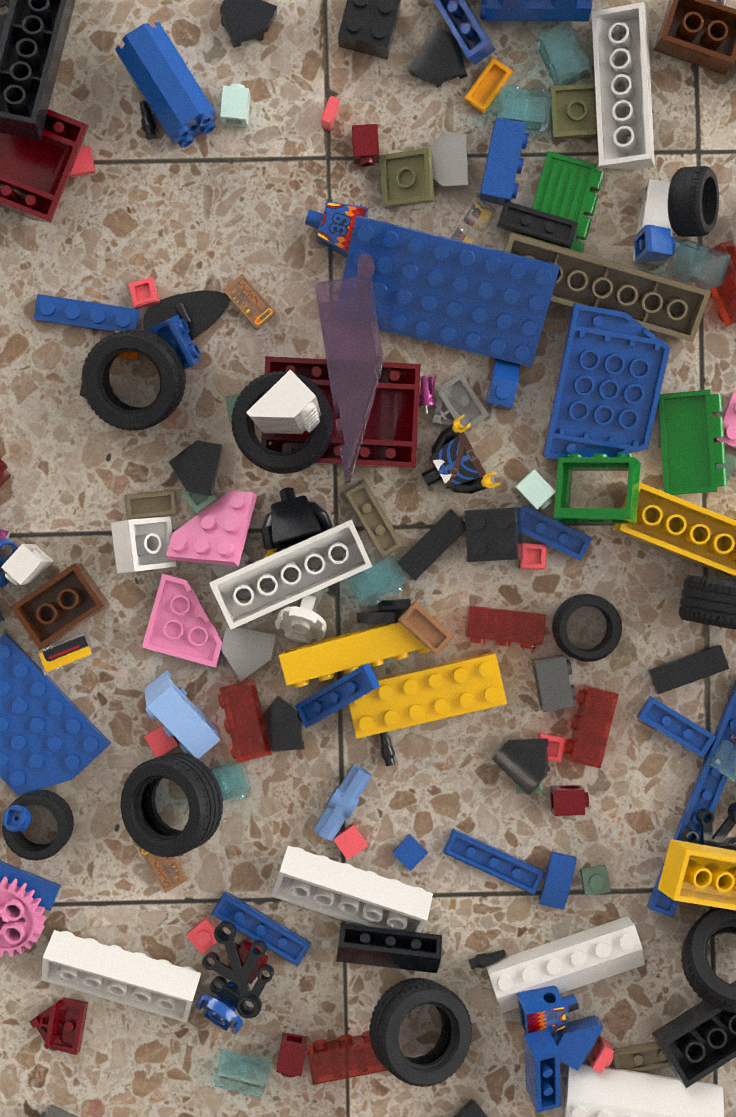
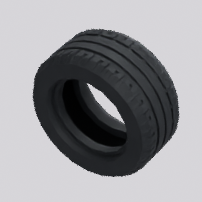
(108, 405)
(270, 460)
(709, 601)
(140, 809)
(696, 964)
(450, 1048)

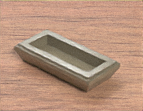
(151, 504)

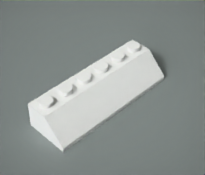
(623, 87)
(286, 408)
(290, 574)
(350, 892)
(568, 961)
(120, 975)
(637, 1095)

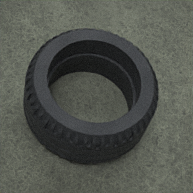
(693, 201)
(612, 635)
(59, 808)

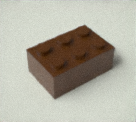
(699, 34)
(59, 605)

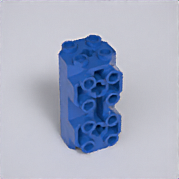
(536, 10)
(166, 84)

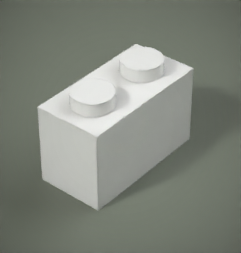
(26, 564)

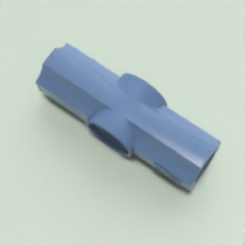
(342, 802)

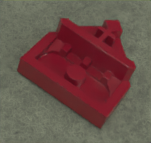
(62, 1025)

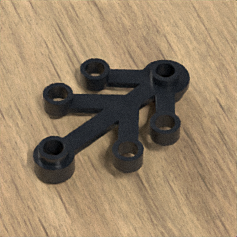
(706, 829)
(238, 973)

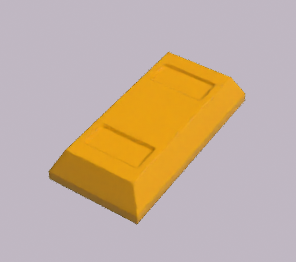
(488, 85)

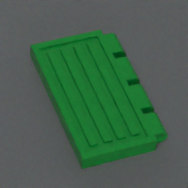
(566, 192)
(689, 443)

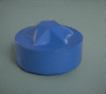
(16, 818)

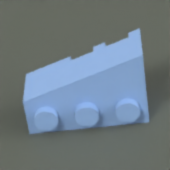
(180, 716)

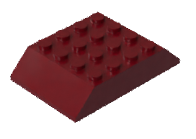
(37, 171)
(391, 426)

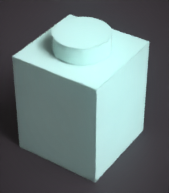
(235, 105)
(535, 490)

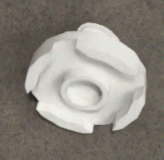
(301, 622)

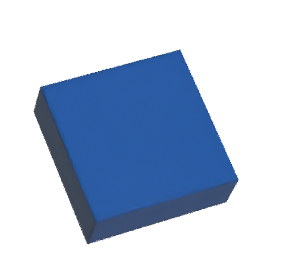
(410, 852)

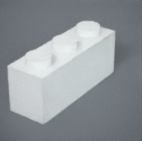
(654, 208)

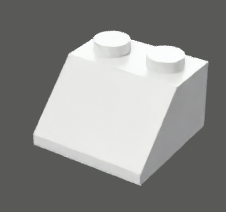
(142, 544)

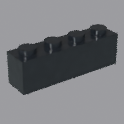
(389, 948)

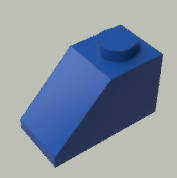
(653, 244)
(503, 385)
(577, 1040)

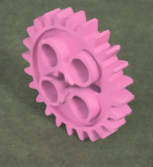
(25, 918)

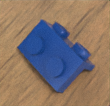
(176, 332)

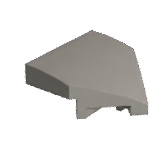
(450, 161)
(458, 399)
(247, 651)

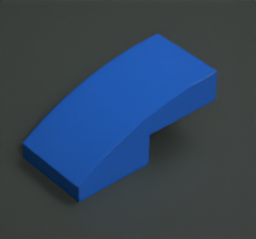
(557, 880)

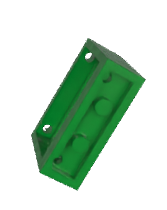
(597, 462)

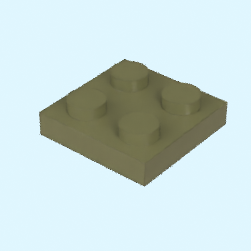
(573, 111)
(407, 178)

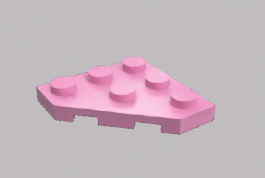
(216, 532)
(181, 624)

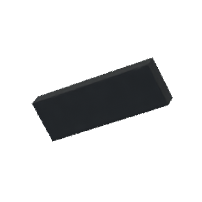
(537, 224)
(432, 544)
(688, 669)

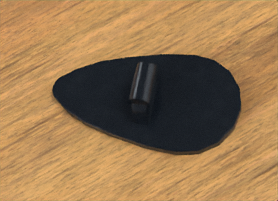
(197, 309)

